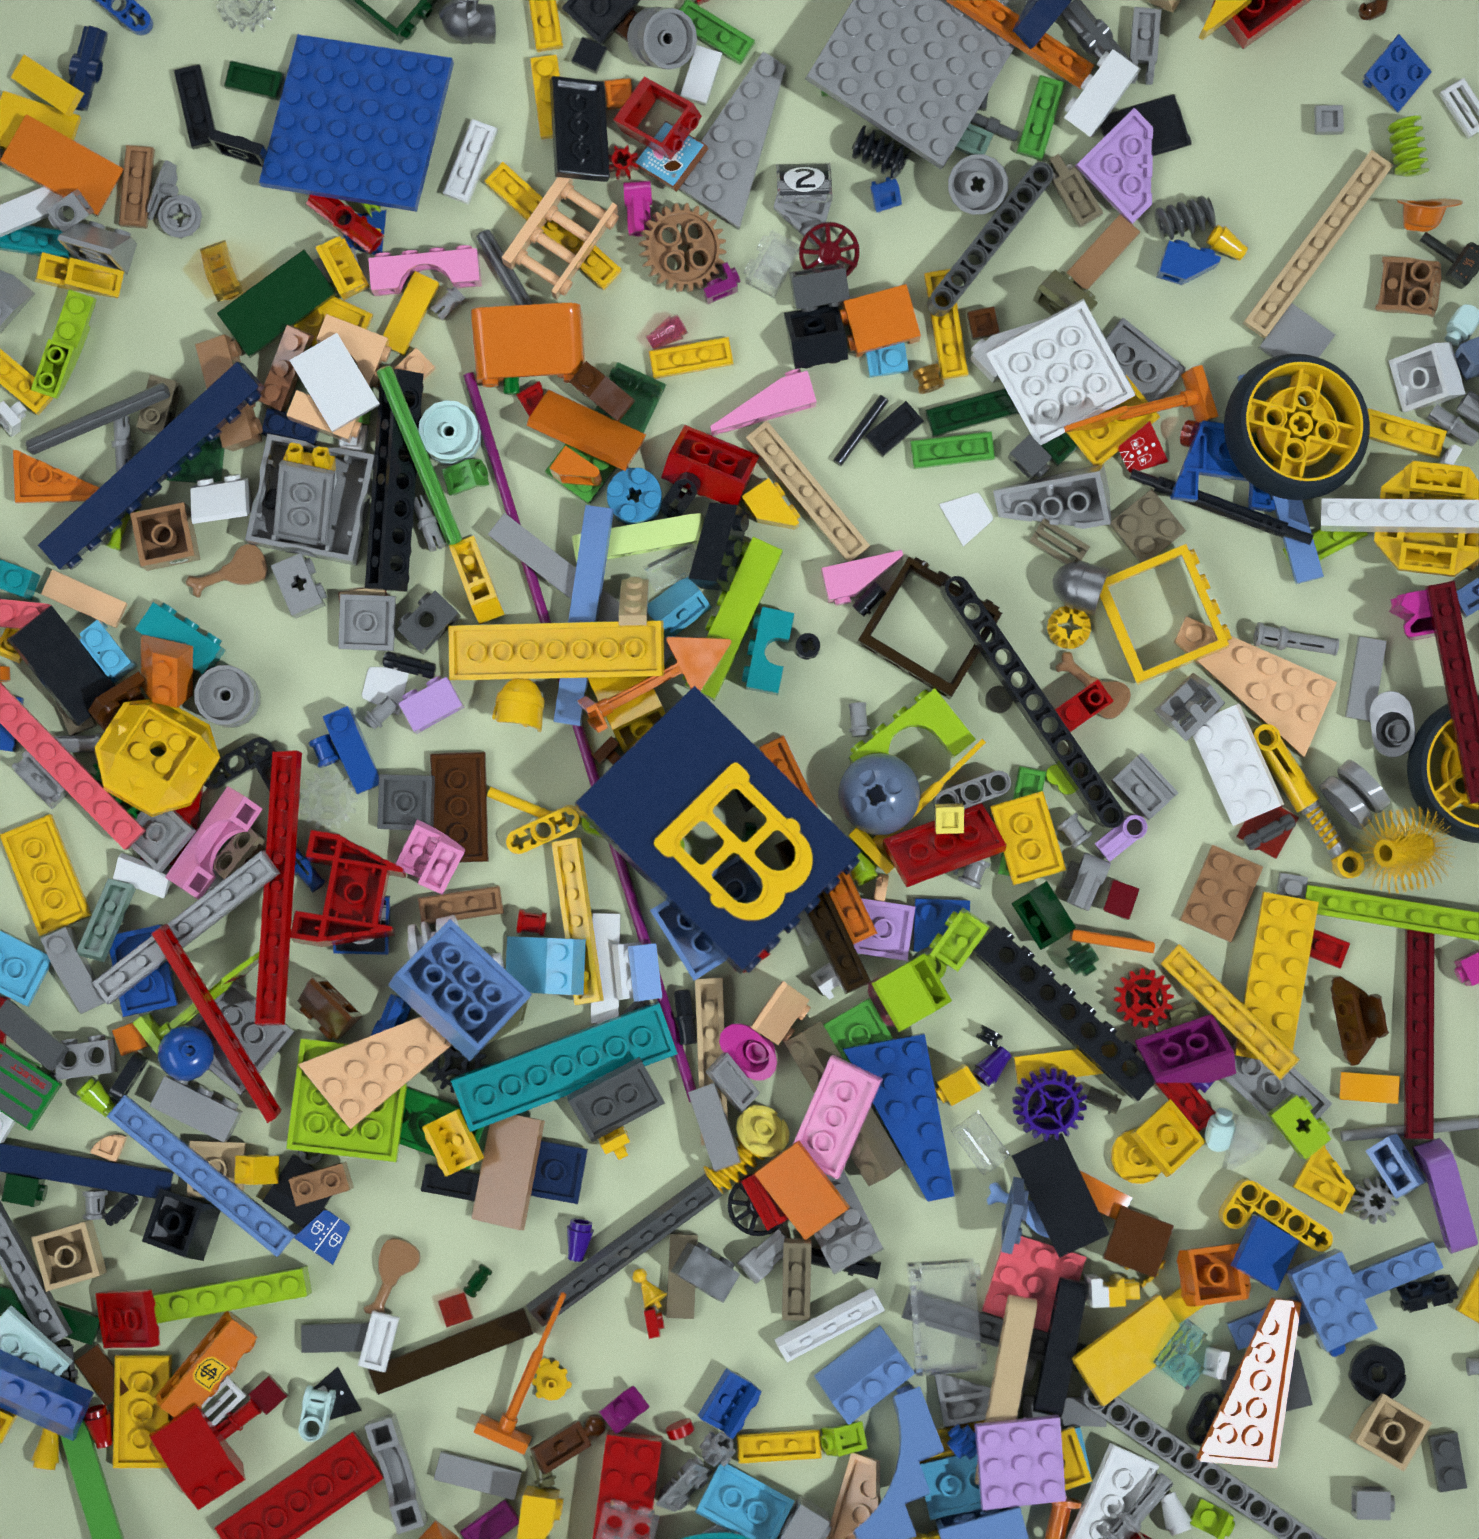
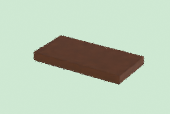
(462, 801)

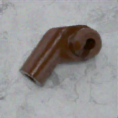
(1373, 9)

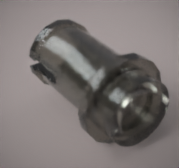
(1103, 1100)

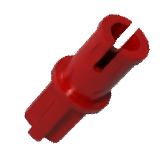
(236, 1420)

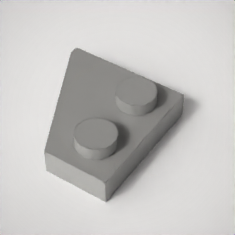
(804, 216)
(961, 1400)

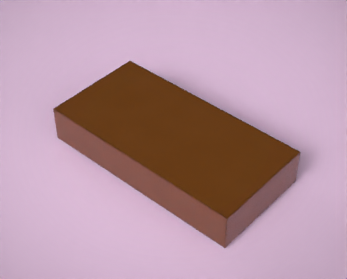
(100, 1373)

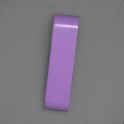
(1447, 1194)

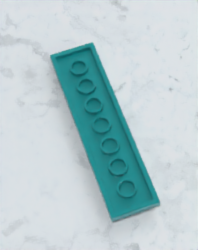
(561, 1066)

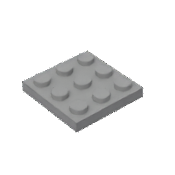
(258, 1041)

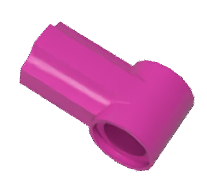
(638, 201)

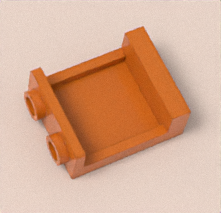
(880, 320)

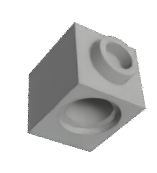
(79, 205)
(1371, 1503)

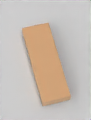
(84, 598)

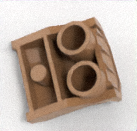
(1409, 286)

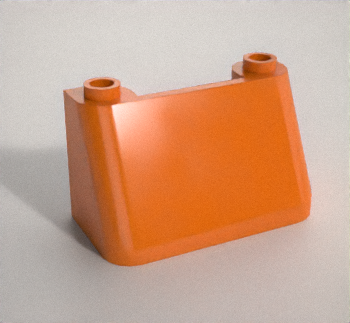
(527, 341)

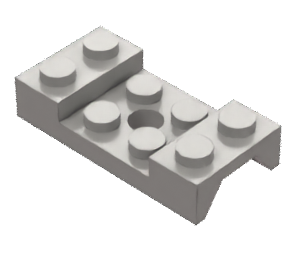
(849, 1236)

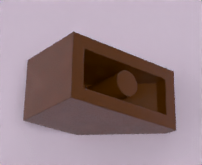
(602, 391)

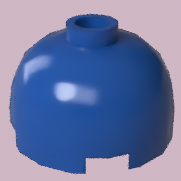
(174, 1048)

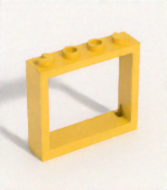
(1211, 608)

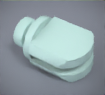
(1462, 324)
(1220, 1130)

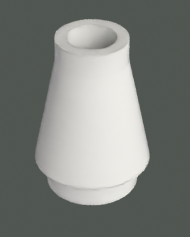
(1175, 1515)

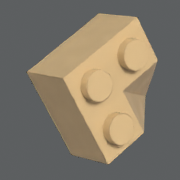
(1390, 1431)

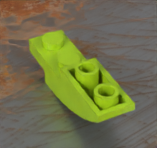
(65, 346)

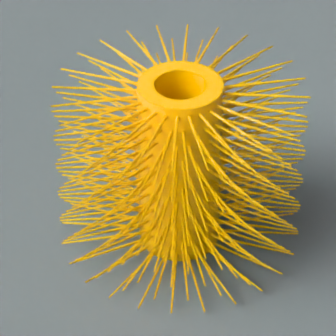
(1404, 850)

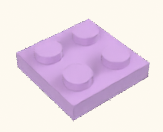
(894, 930)

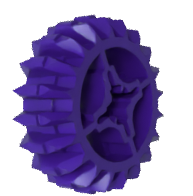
(1058, 1098)

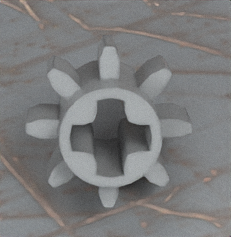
(717, 1449)

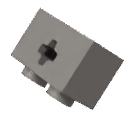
(287, 574)

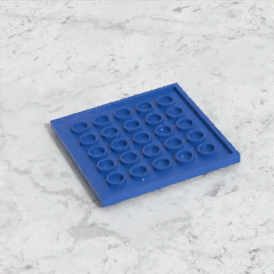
(357, 122)

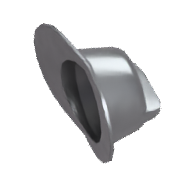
(1392, 724)

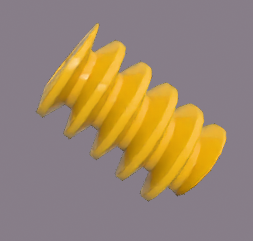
(722, 1177)

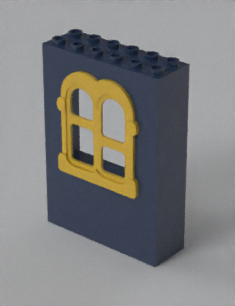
(673, 784)

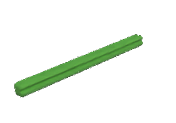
(419, 455)

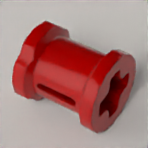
(531, 922)

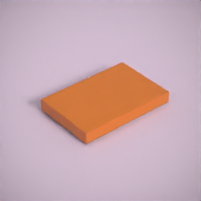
(802, 1190)

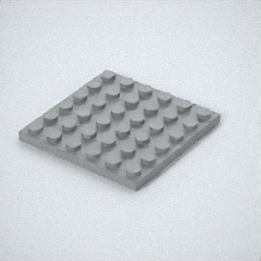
(911, 70)

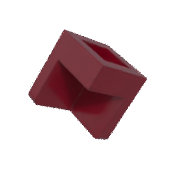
(1120, 899)

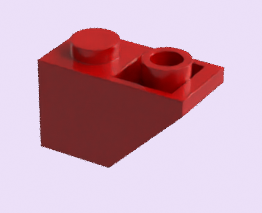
(1084, 705)

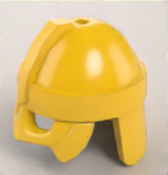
(520, 704)

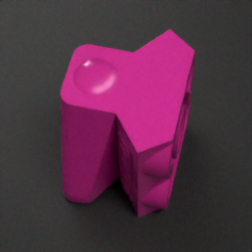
(1415, 612)

